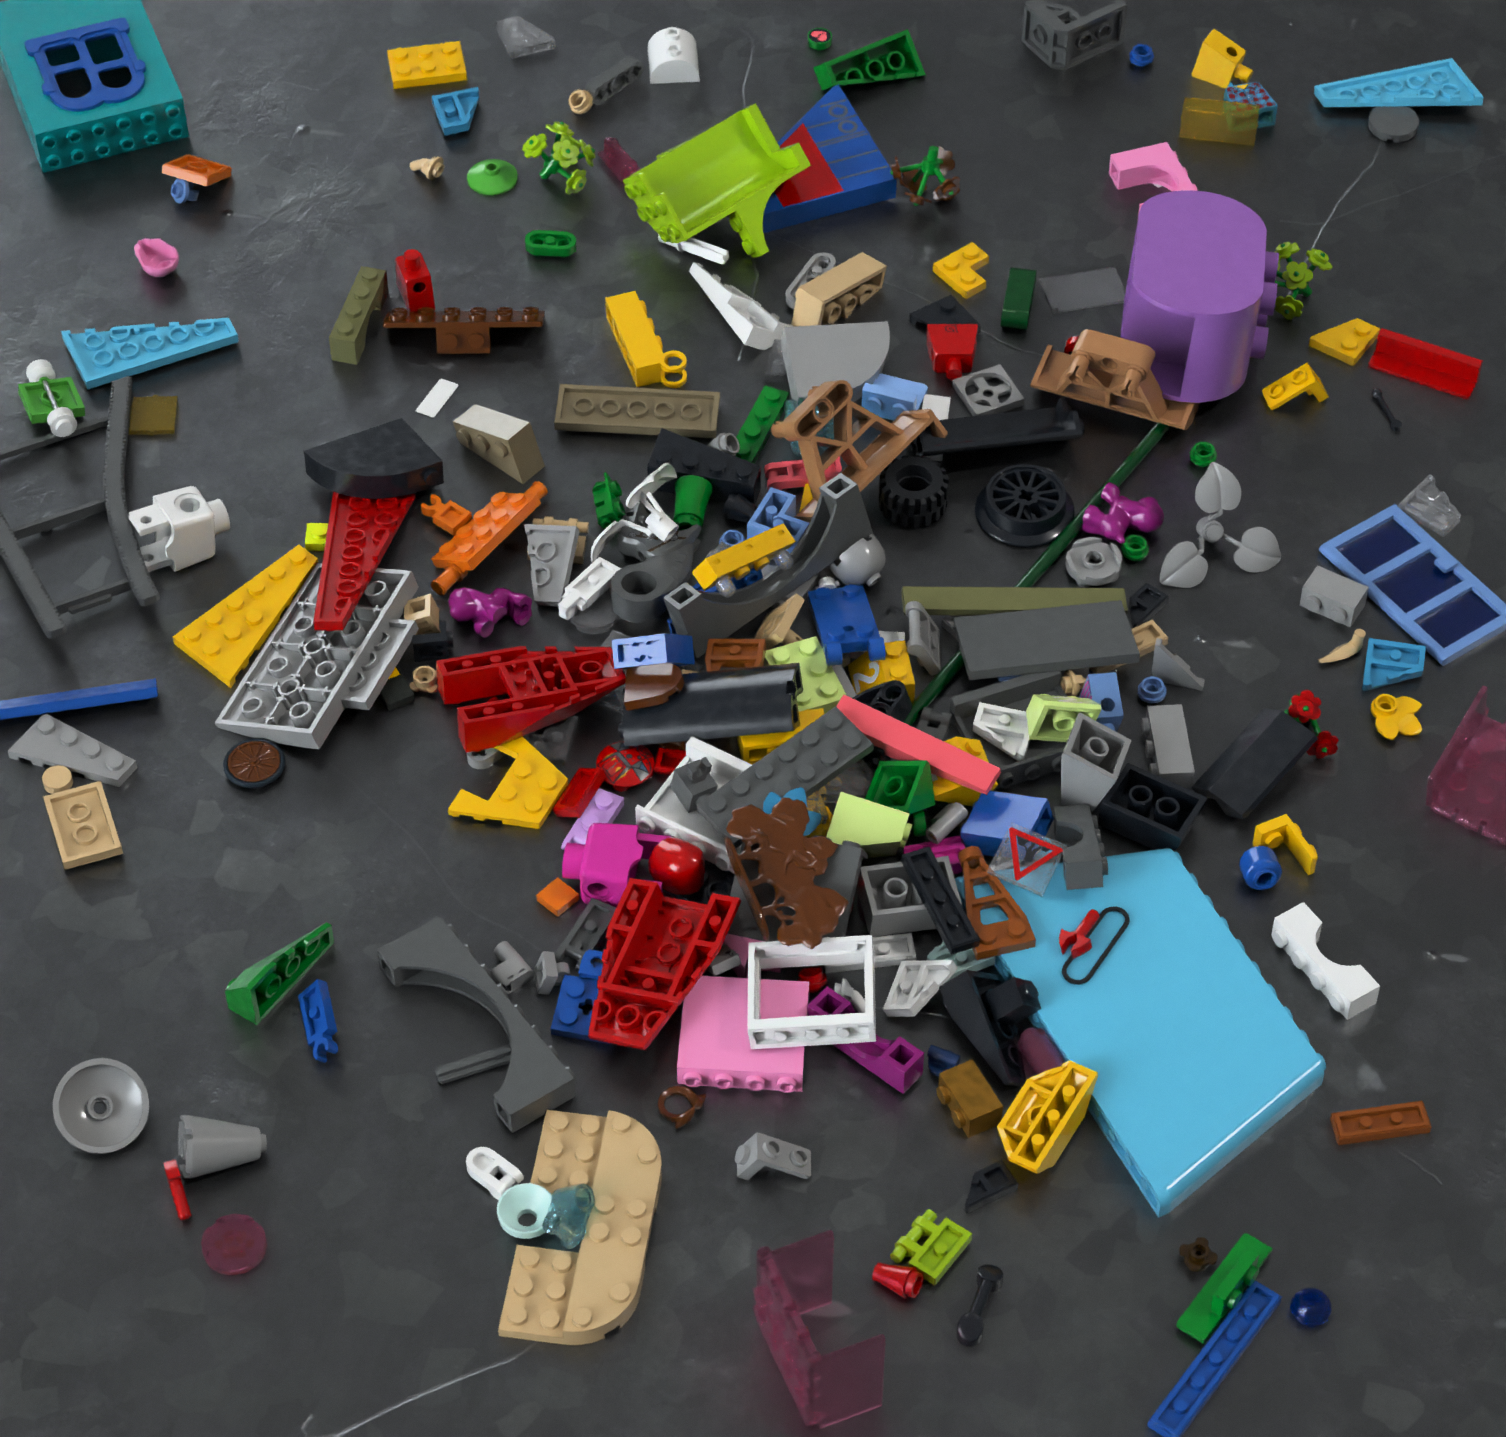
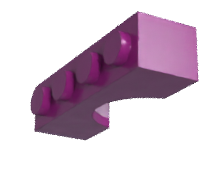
(891, 1060)

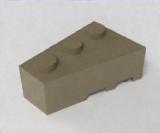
(500, 441)

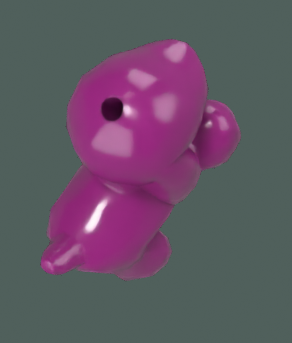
(1123, 515)
(487, 609)

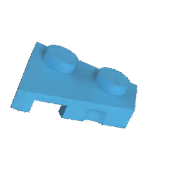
(456, 109)

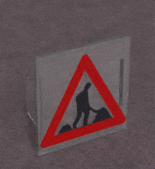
(1026, 859)

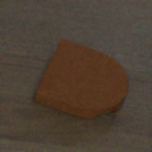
(651, 685)

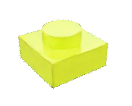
(316, 536)

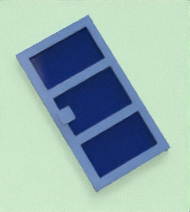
(1418, 584)

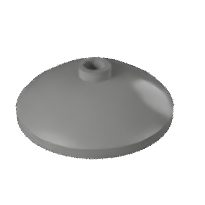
(106, 1083)

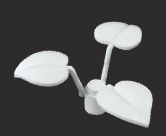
(657, 521)

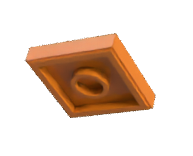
(196, 170)

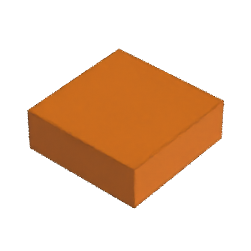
(557, 897)

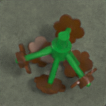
(936, 163)

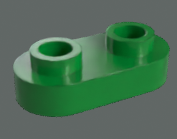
(550, 243)

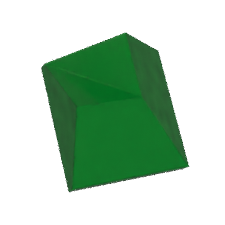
(902, 785)

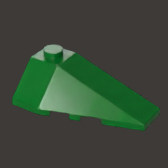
(269, 980)

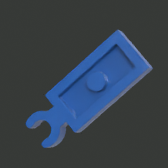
(318, 1019)

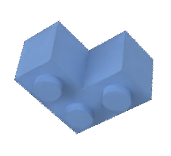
(774, 510)

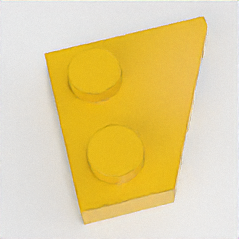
(1346, 341)

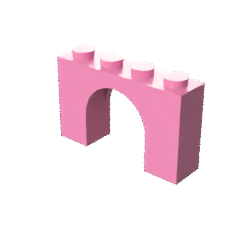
(1149, 166)

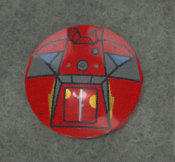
(625, 765)

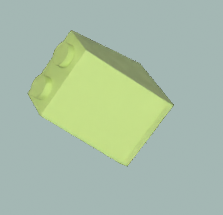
(870, 824)

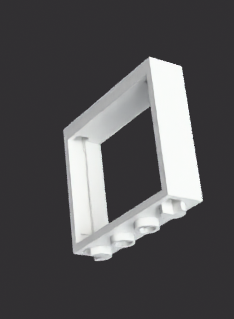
(811, 1029)

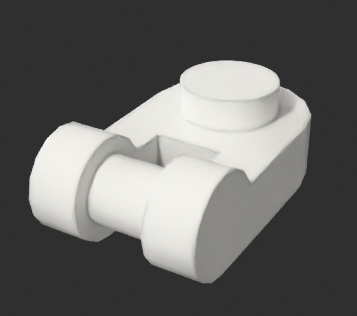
(485, 1163)

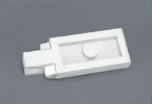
(587, 587)

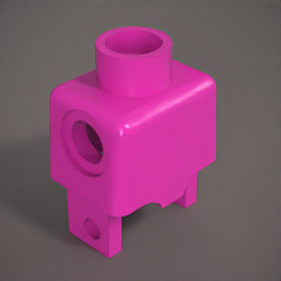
(608, 860)

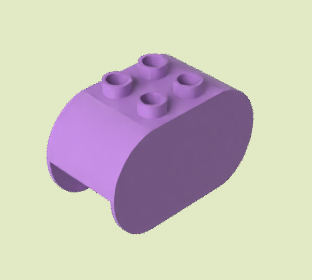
(1199, 292)

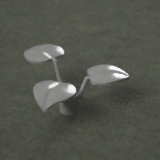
(1255, 553)

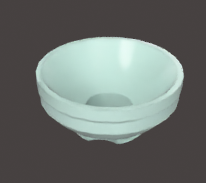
(521, 1200)

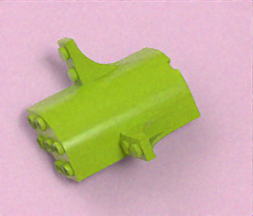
(714, 176)

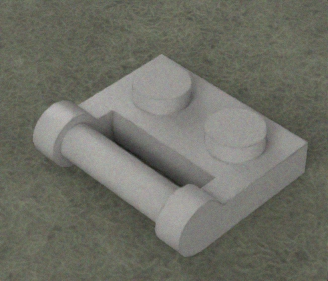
(923, 638)

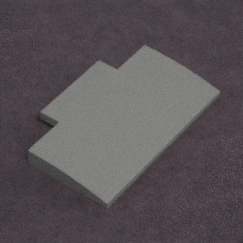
(312, 675)

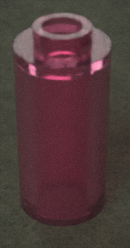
(1039, 1050)

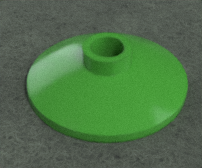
(492, 177)

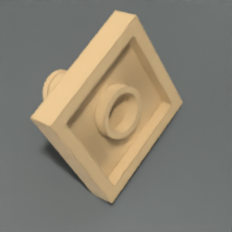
(777, 623)

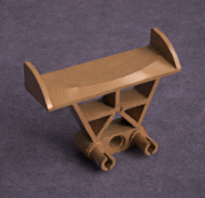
(1112, 376)
(835, 401)

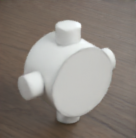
(828, 582)

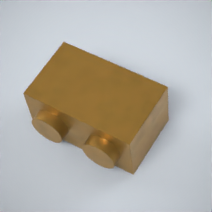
(970, 1098)

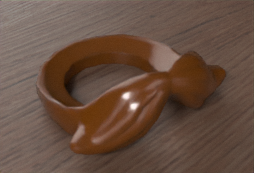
(694, 1099)

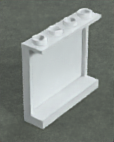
(668, 816)

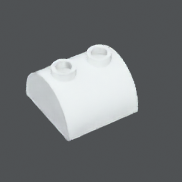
(673, 57)

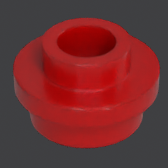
(814, 976)

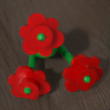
(1304, 708)

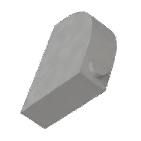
(834, 353)

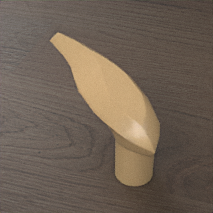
(1346, 650)

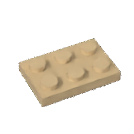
(82, 825)

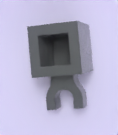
(693, 783)

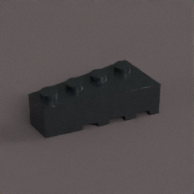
(724, 471)

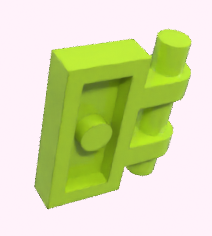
(939, 1250)

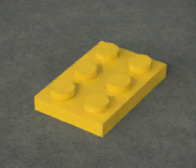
(426, 65)

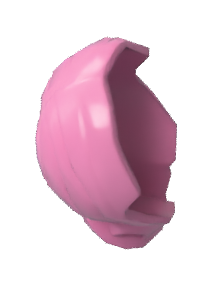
(156, 257)

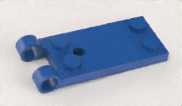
(845, 623)

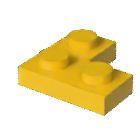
(960, 267)

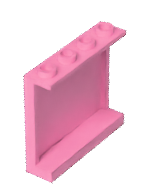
(716, 1038)

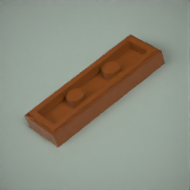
(1380, 1122)

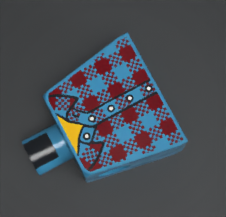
(1253, 94)

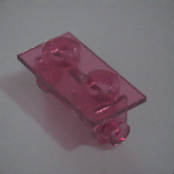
(617, 159)

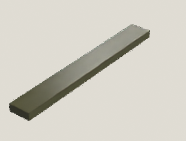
(991, 600)

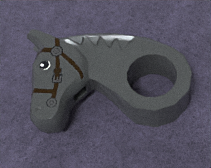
(659, 572)

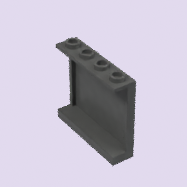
(1015, 693)
(840, 876)

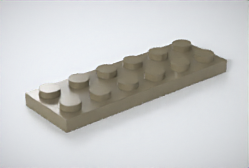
(637, 410)

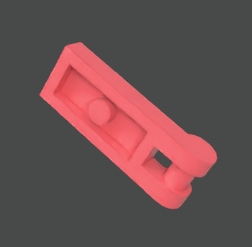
(794, 473)

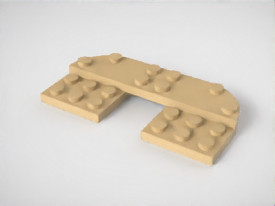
(590, 1292)

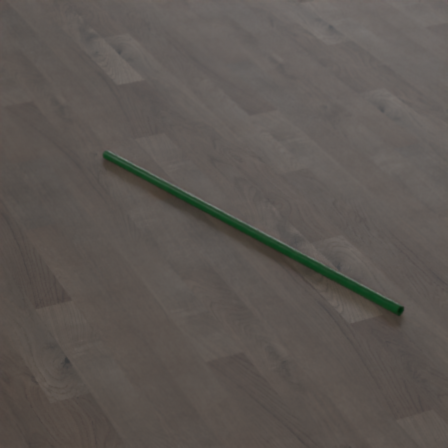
(1044, 562)

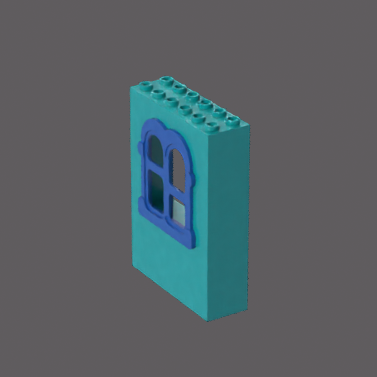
(96, 36)

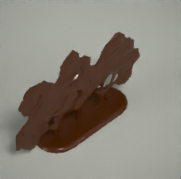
(788, 864)

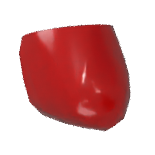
(677, 866)

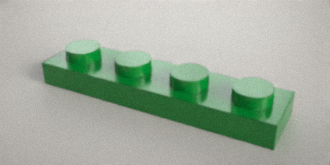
(758, 424)

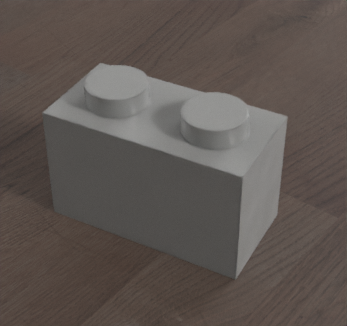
(1334, 596)

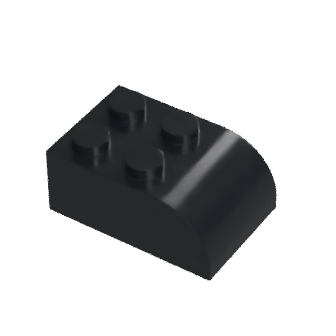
(1150, 809)

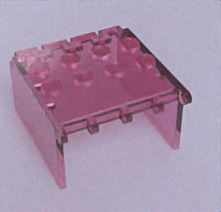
(1473, 773)
(825, 1386)

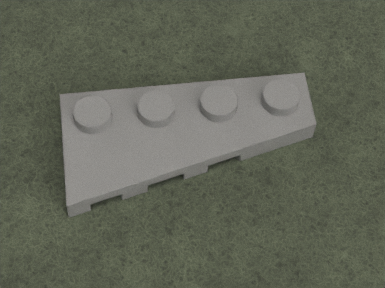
(57, 743)

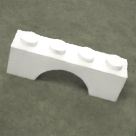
(1346, 987)

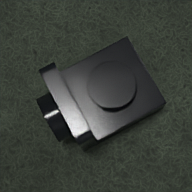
(433, 646)

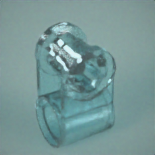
(569, 1212)

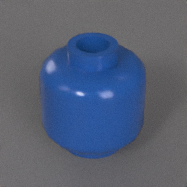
(1260, 868)

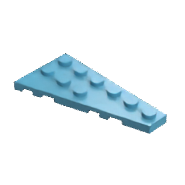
(1418, 85)
(143, 347)

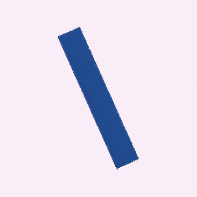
(78, 699)
(1214, 1361)

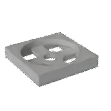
(979, 380)

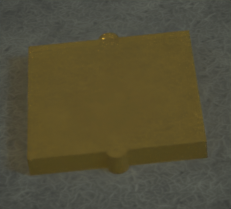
(153, 415)

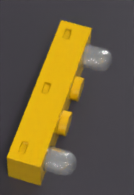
(742, 557)

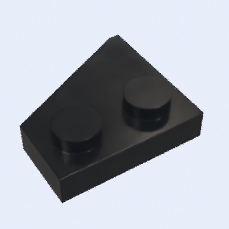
(943, 311)

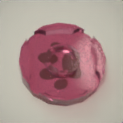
(234, 1244)

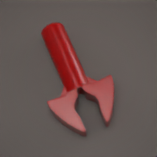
(1079, 935)
(177, 1189)

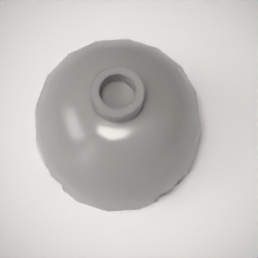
(861, 563)

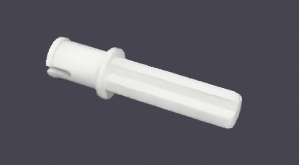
(701, 249)

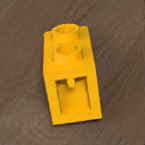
(1294, 384)
(1282, 830)

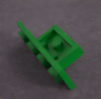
(1224, 1288)

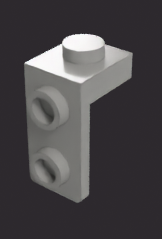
(774, 1153)

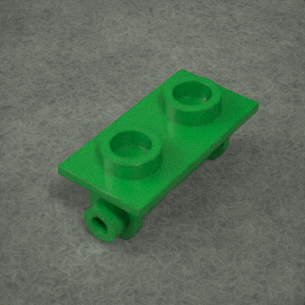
(606, 496)

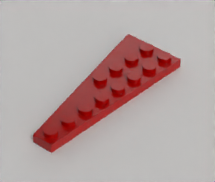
(353, 549)

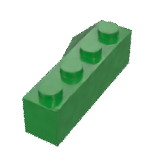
(879, 61)

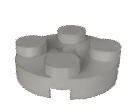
(1091, 574)

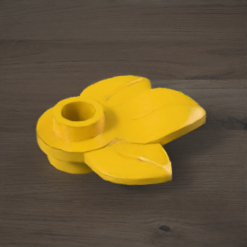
(1396, 715)

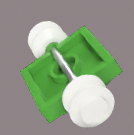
(51, 399)

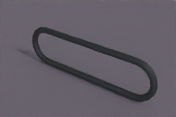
(1105, 953)

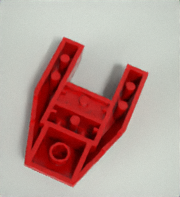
(540, 687)

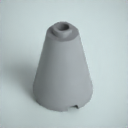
(216, 1145)

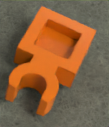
(446, 516)

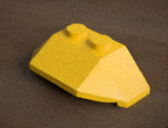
(1046, 1115)

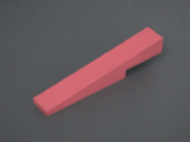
(910, 744)

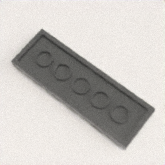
(802, 761)

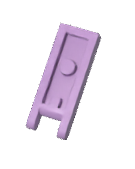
(601, 809)

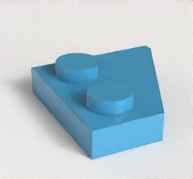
(1391, 663)

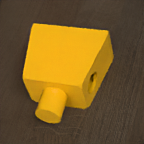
(1220, 61)

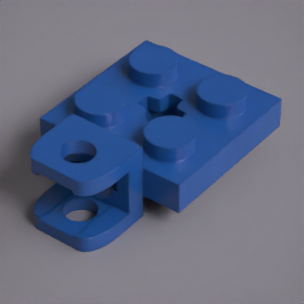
(575, 993)

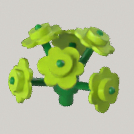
(563, 154)
(1297, 277)

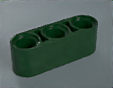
(1018, 298)

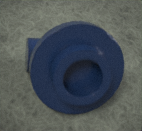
(941, 1060)

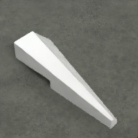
(743, 314)

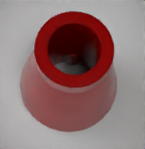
(899, 1279)

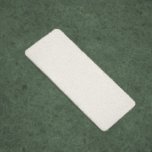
(437, 398)

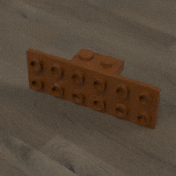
(463, 330)

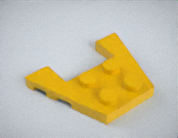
(524, 793)

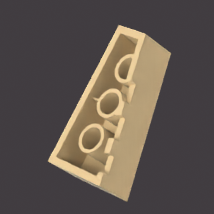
(838, 291)

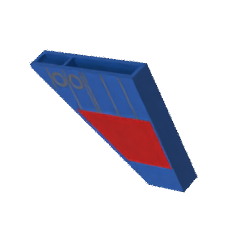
(843, 171)

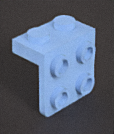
(892, 396)

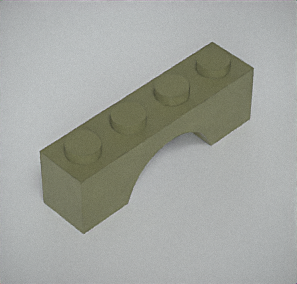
(349, 331)

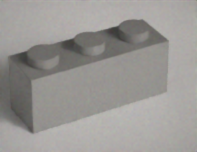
(1168, 744)

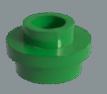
(1203, 454)
(1135, 548)

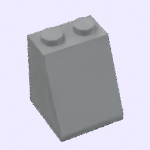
(1091, 762)

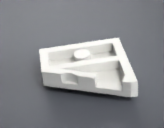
(1003, 728)
(916, 985)

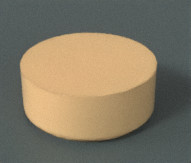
(57, 779)

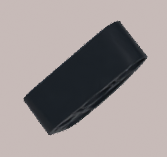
(889, 699)

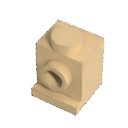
(425, 614)

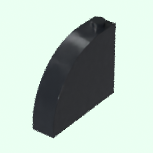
(376, 463)

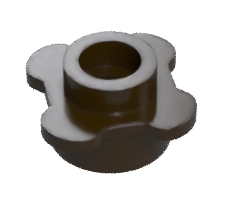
(1195, 1262)

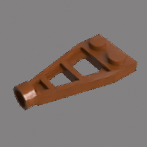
(735, 653)
(997, 937)

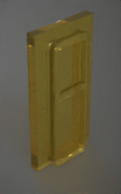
(1219, 121)

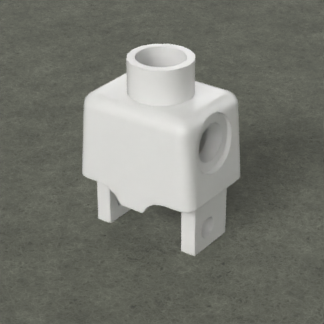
(182, 528)

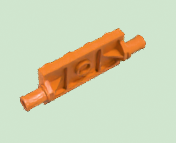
(483, 534)

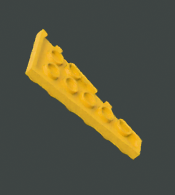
(243, 620)

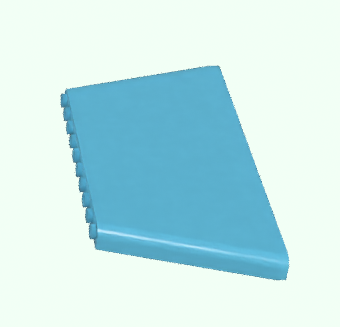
(1173, 1020)

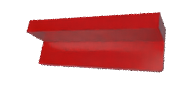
(1425, 363)

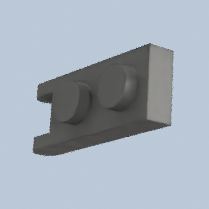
(587, 932)

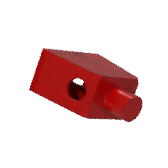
(412, 270)
(952, 348)

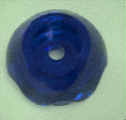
(1311, 1315)

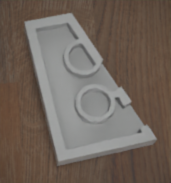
(551, 558)

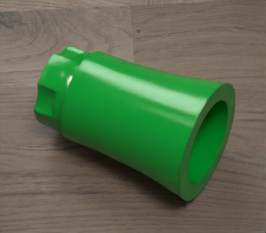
(691, 500)

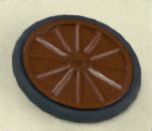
(254, 763)

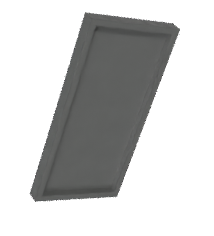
(1045, 640)

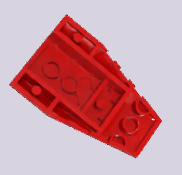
(654, 960)

